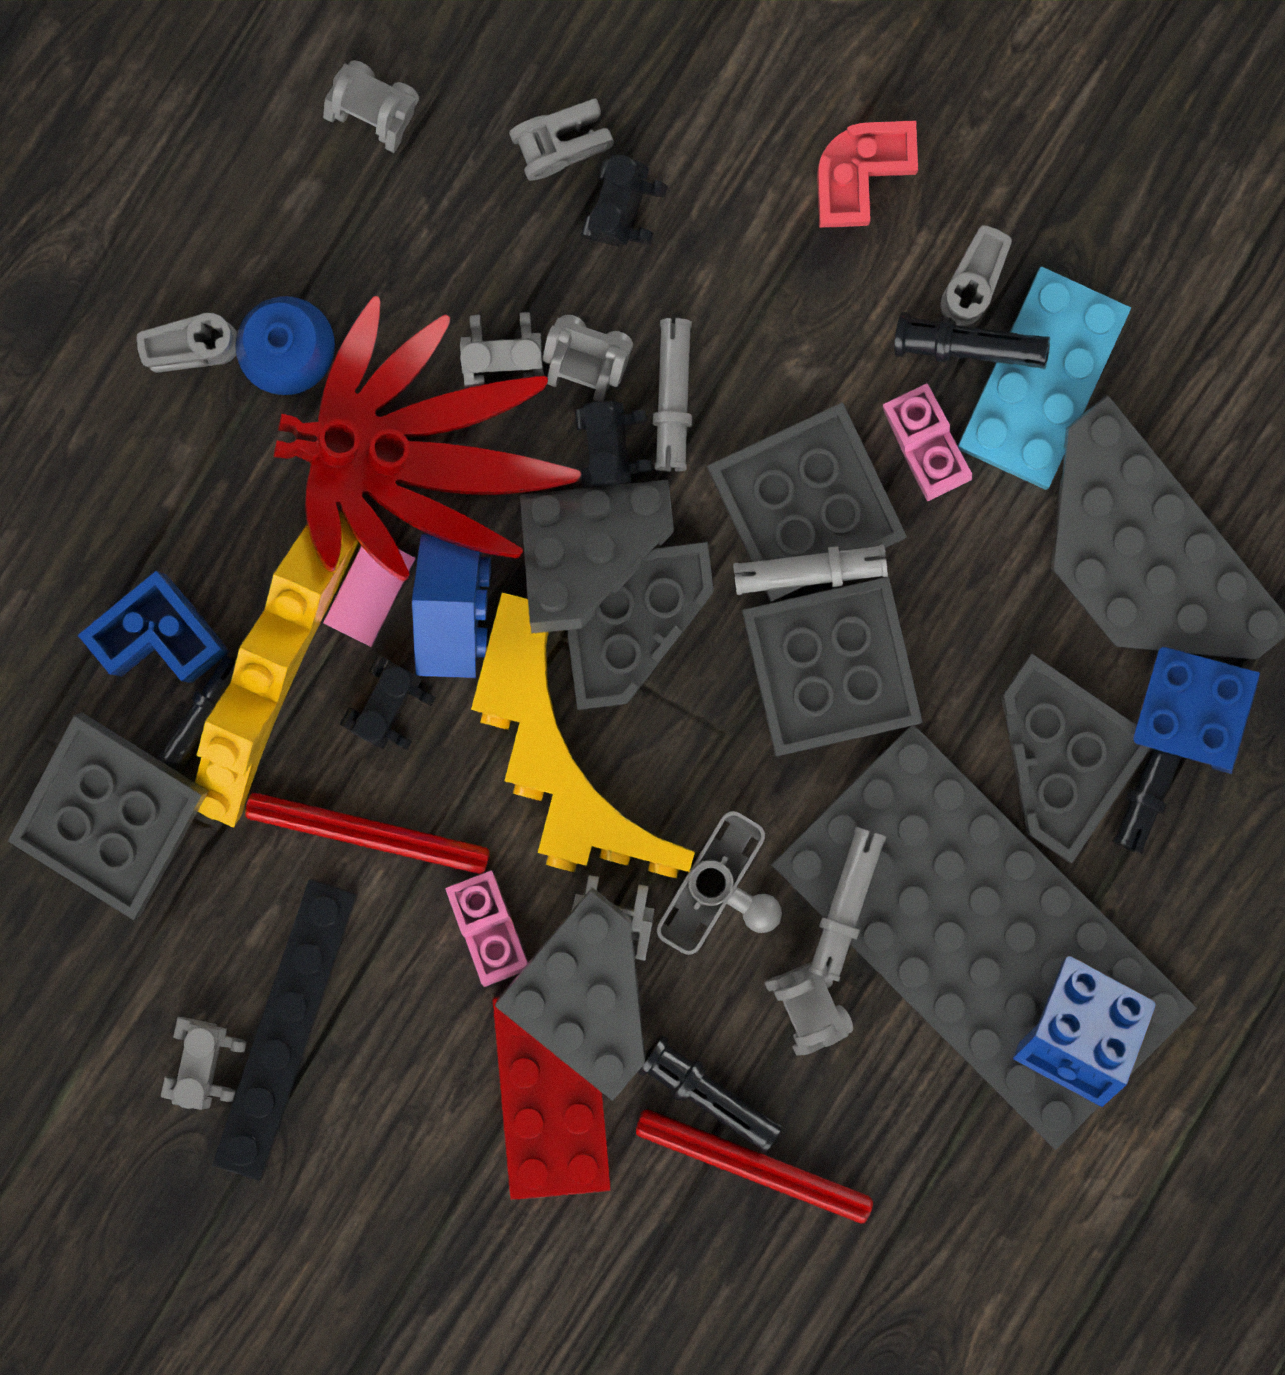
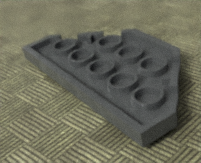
(1147, 553)

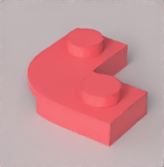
(855, 156)

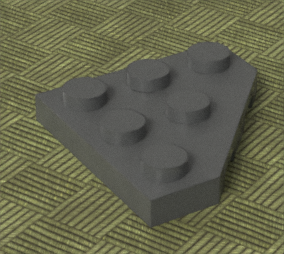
(587, 546)
(639, 625)
(1066, 755)
(584, 995)

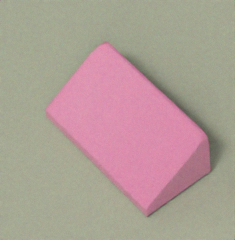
(365, 598)

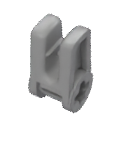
(558, 153)
(977, 275)
(182, 344)

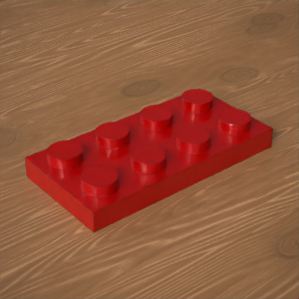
(549, 1119)

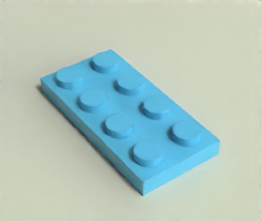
(1027, 409)

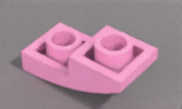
(927, 442)
(487, 928)

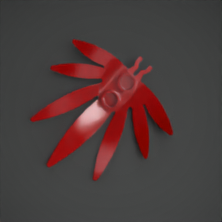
(367, 454)

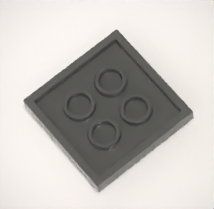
(806, 493)
(832, 666)
(107, 815)

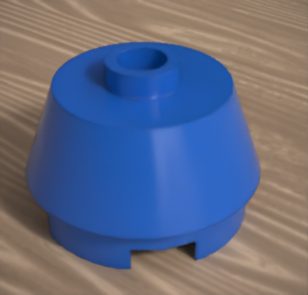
(285, 345)

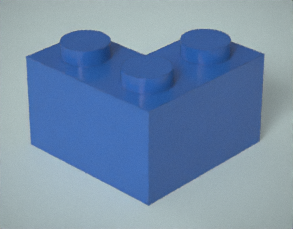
(449, 608)
(154, 619)

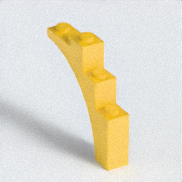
(264, 672)
(516, 689)

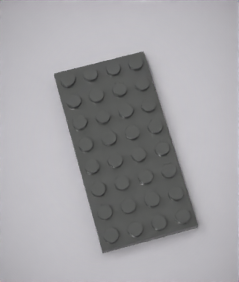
(970, 920)

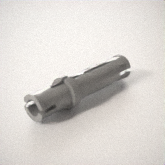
(673, 395)
(811, 569)
(847, 904)

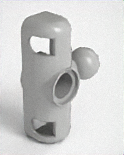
(760, 912)

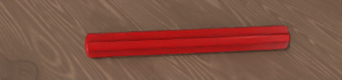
(367, 833)
(754, 1166)

